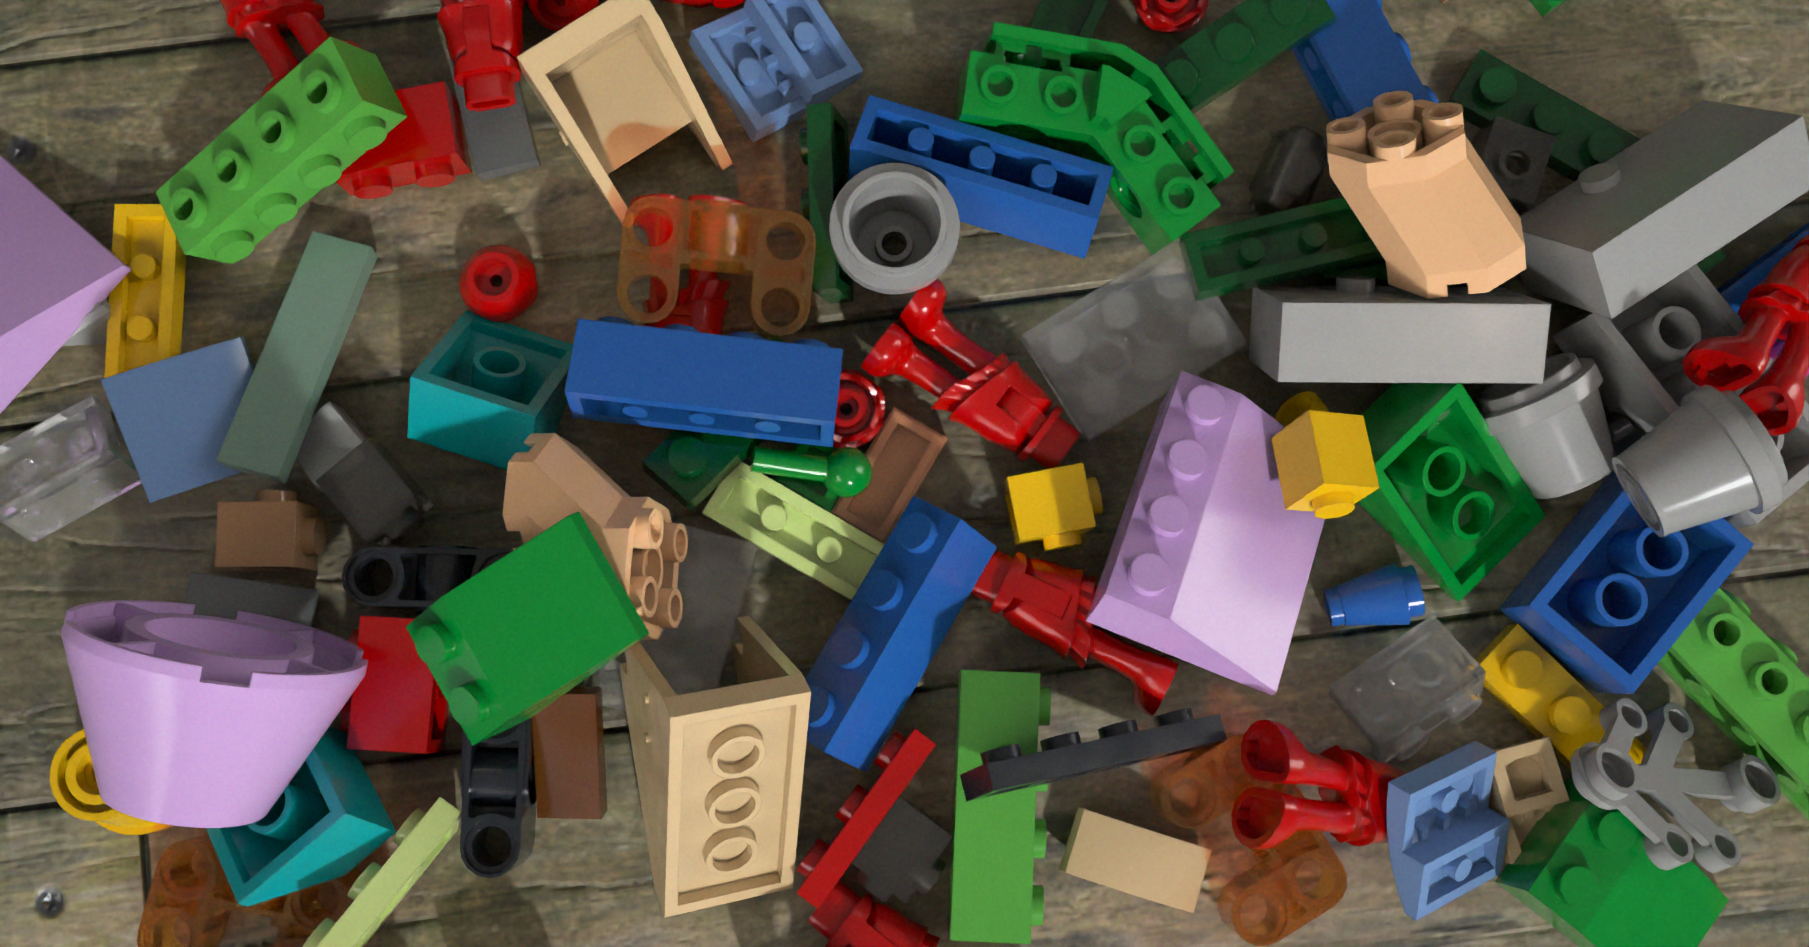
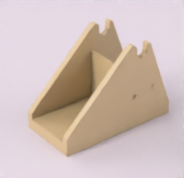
(617, 90)
(720, 774)

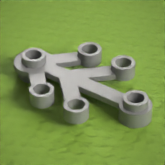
(1612, 781)

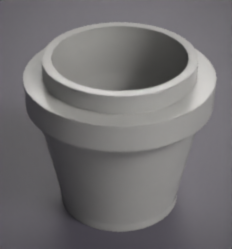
(894, 203)
(1554, 428)
(1702, 464)

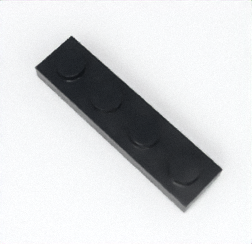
(1067, 757)

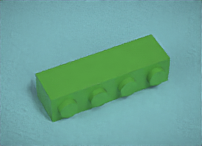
(998, 834)

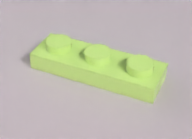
(793, 530)
(383, 887)

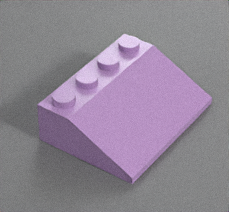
(47, 279)
(1205, 542)

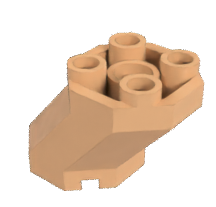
(1425, 196)
(630, 531)

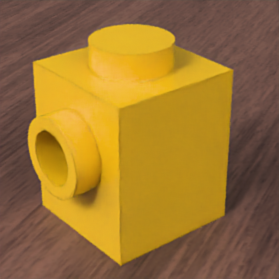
(1325, 463)
(1052, 506)

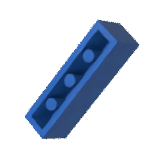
(1358, 60)
(991, 176)
(704, 381)
(892, 631)

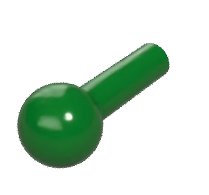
(844, 471)

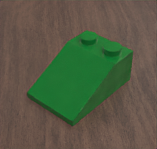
(1445, 484)
(526, 629)
(1599, 888)

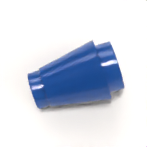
(1376, 598)

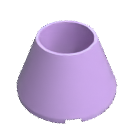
(201, 711)

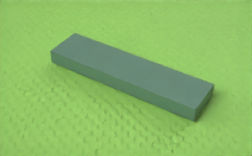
(297, 358)

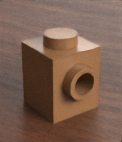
(269, 534)

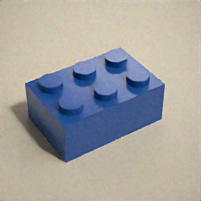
(1617, 593)

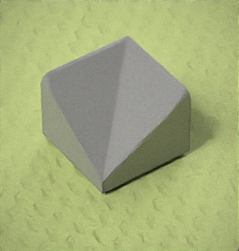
(328, 440)

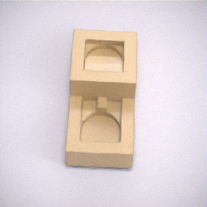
(1525, 788)
(1135, 860)

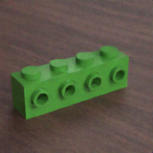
(281, 152)
(1747, 689)

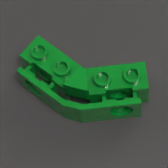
(1105, 109)

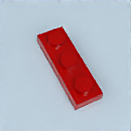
(862, 814)

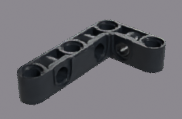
(497, 772)

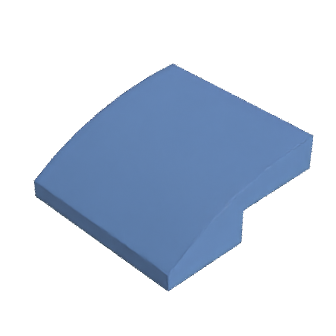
(774, 61)
(179, 414)
(1443, 831)

